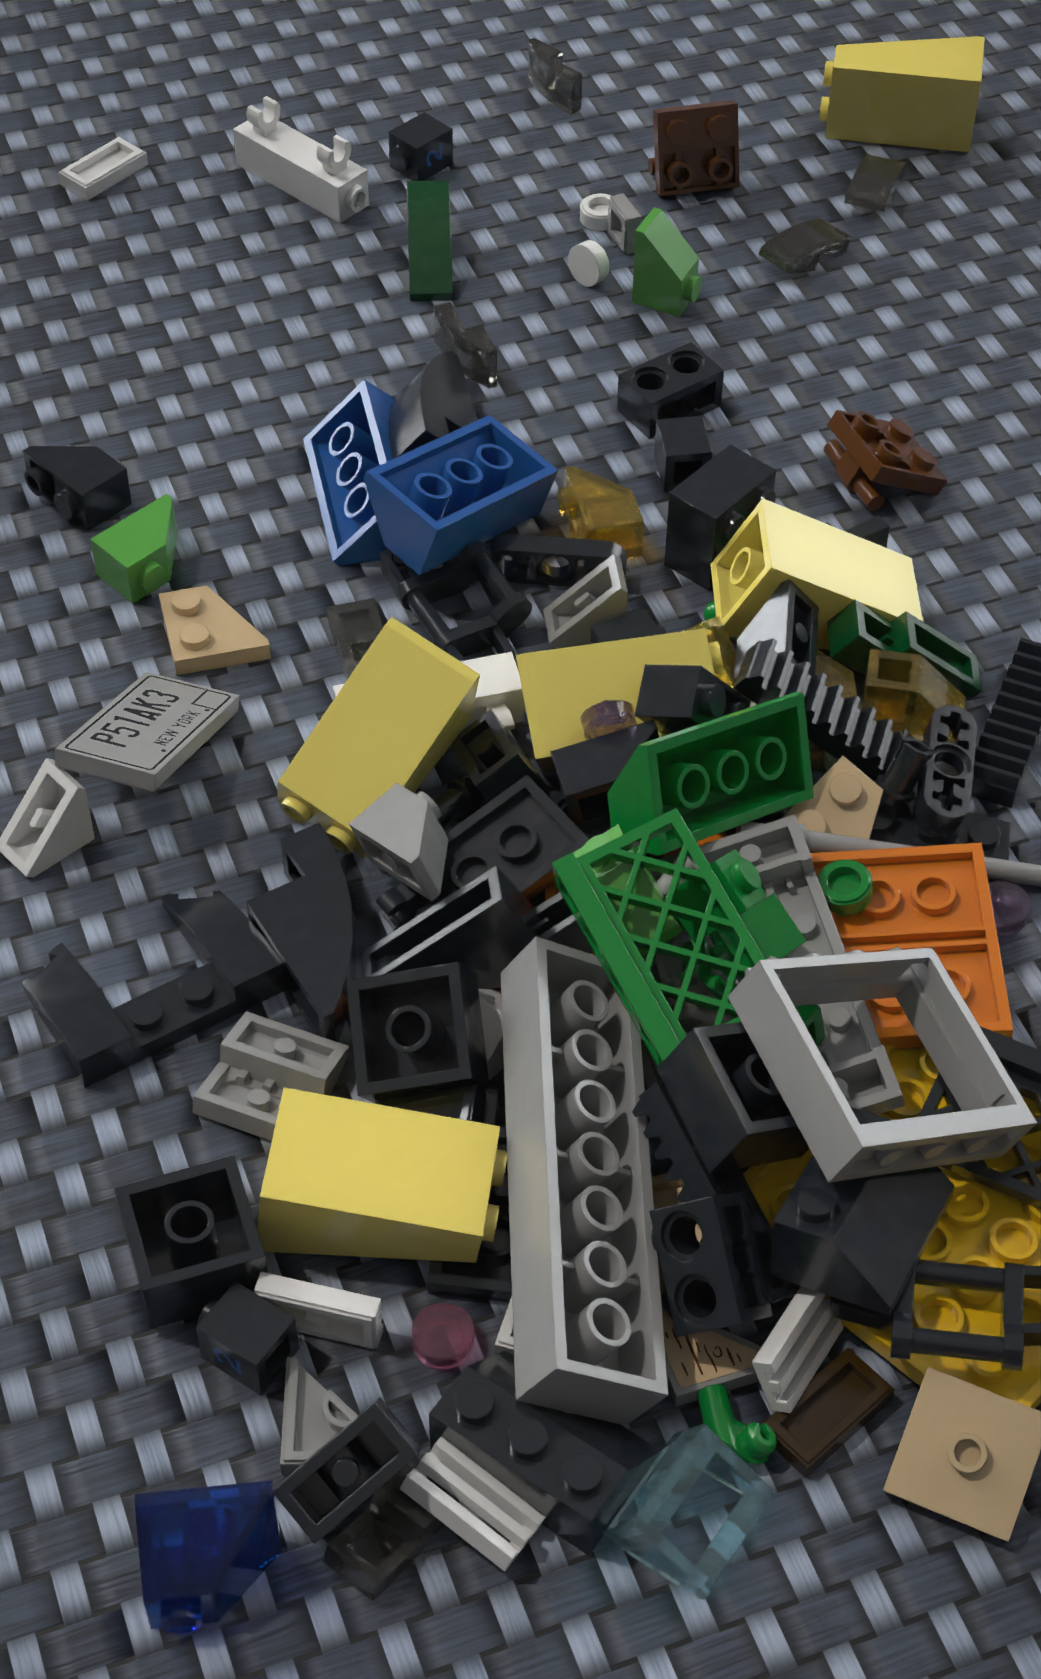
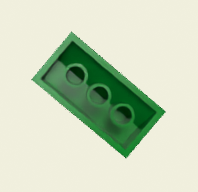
(717, 772)

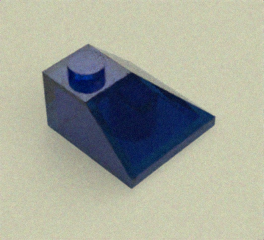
(203, 1550)

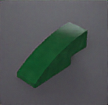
(429, 240)
(860, 629)

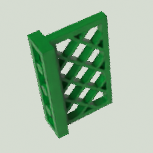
(618, 949)

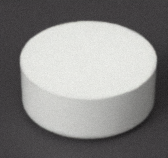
(595, 212)
(588, 263)

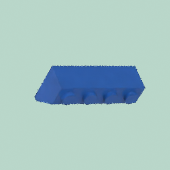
(339, 454)
(457, 492)

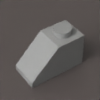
(405, 838)

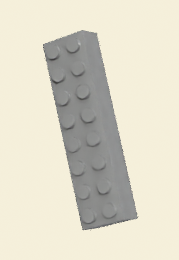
(578, 1192)

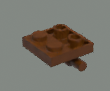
(695, 148)
(879, 454)

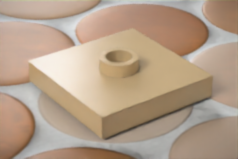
(966, 1454)

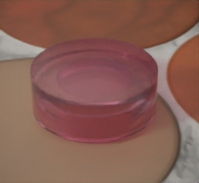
(443, 1336)

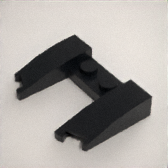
(102, 1040)

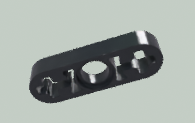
(572, 549)
(934, 782)

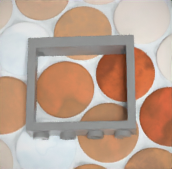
(991, 1105)

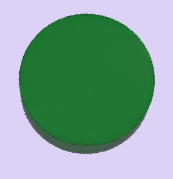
(846, 887)

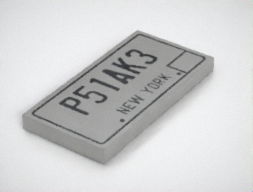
(147, 731)

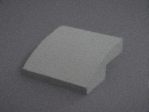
(257, 1064)

